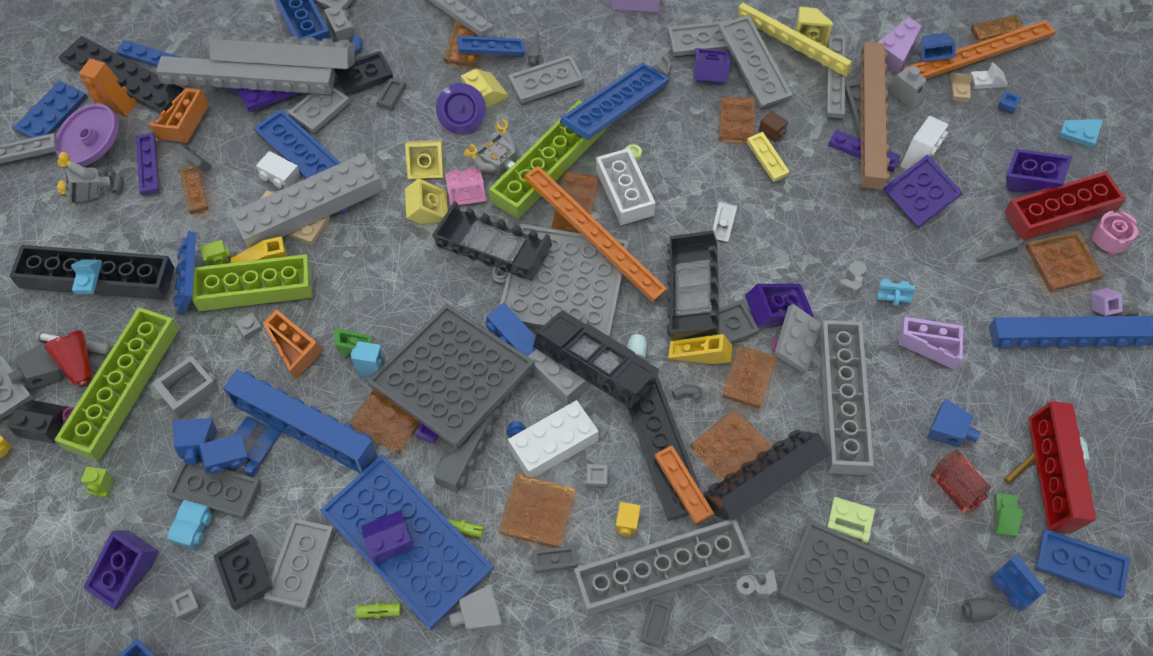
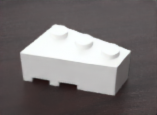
(925, 141)

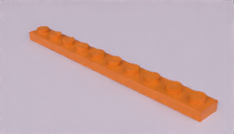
(987, 49)
(595, 234)

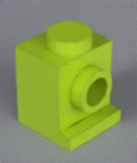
(215, 253)
(97, 481)

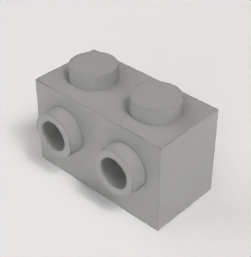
(338, 23)

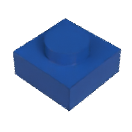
(1009, 101)

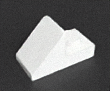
(989, 79)
(724, 221)

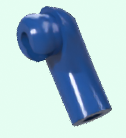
(358, 43)

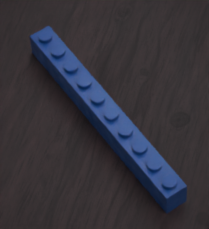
(1071, 331)

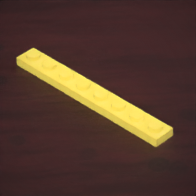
(797, 40)

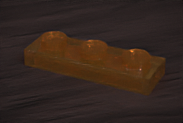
(996, 27)
(193, 189)

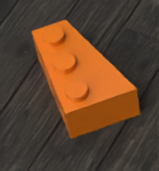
(104, 87)
(182, 117)
(292, 343)

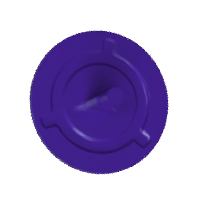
(460, 108)

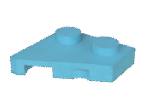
(1081, 131)

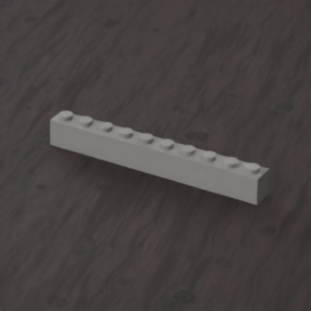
(245, 75)

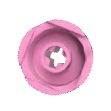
(1115, 232)

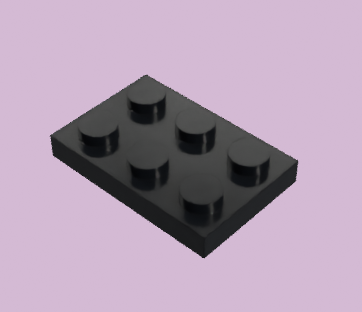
(364, 73)
(243, 572)

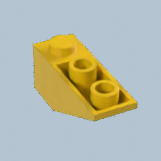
(263, 250)

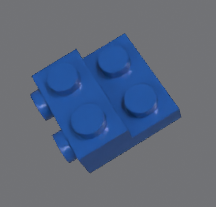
(1018, 584)

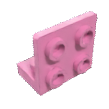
(465, 186)

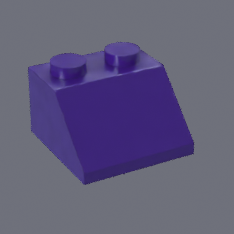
(711, 65)
(387, 537)

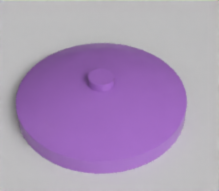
(88, 133)

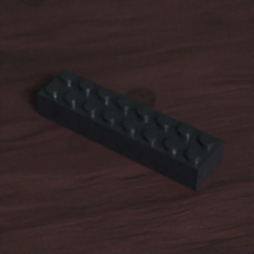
(119, 273)

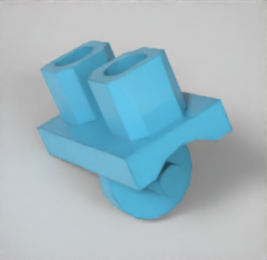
(895, 292)

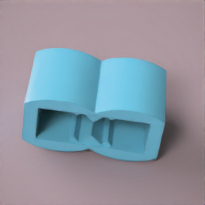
(189, 525)

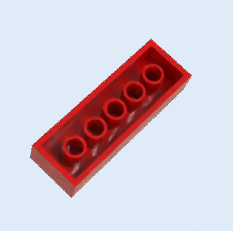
(1064, 205)
(1061, 468)

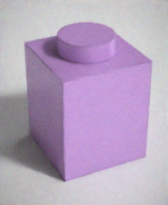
(1106, 301)

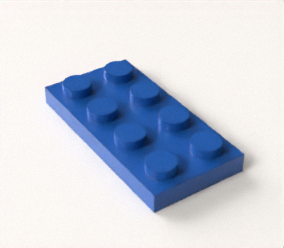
(51, 111)
(186, 273)
(1082, 563)

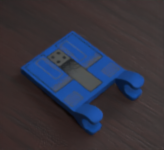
(258, 441)

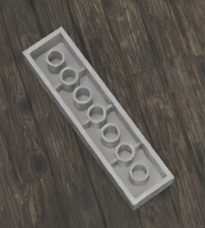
(282, 51)
(307, 201)
(845, 398)
(661, 566)

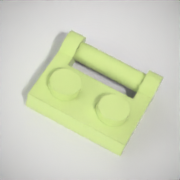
(851, 514)

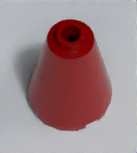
(72, 357)

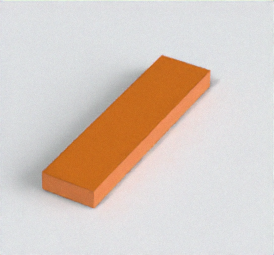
(684, 485)

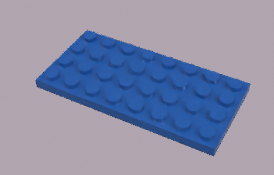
(443, 561)

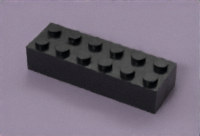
(765, 474)

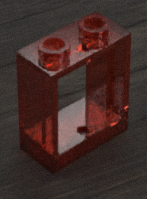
(961, 481)

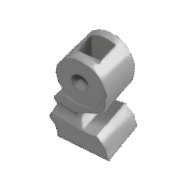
(853, 283)
(748, 586)

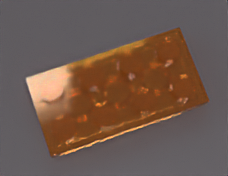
(583, 191)

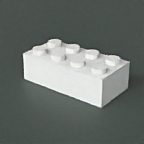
(625, 186)
(553, 440)

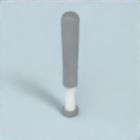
(92, 346)

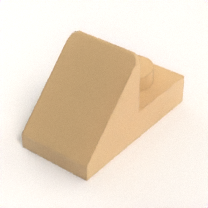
(961, 87)

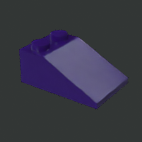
(1036, 170)
(771, 301)
(120, 567)

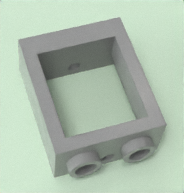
(193, 398)

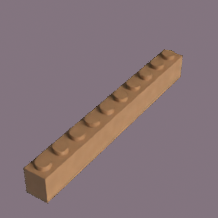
(873, 116)

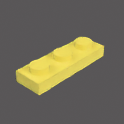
(767, 156)

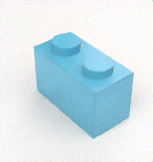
(367, 358)

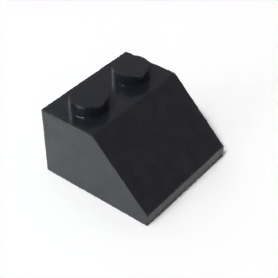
(37, 421)

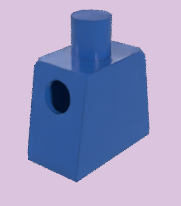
(936, 47)
(952, 425)
(190, 434)

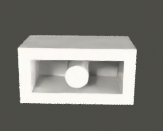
(278, 170)

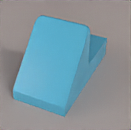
(86, 276)

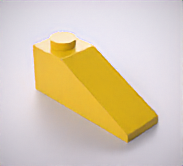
(706, 350)

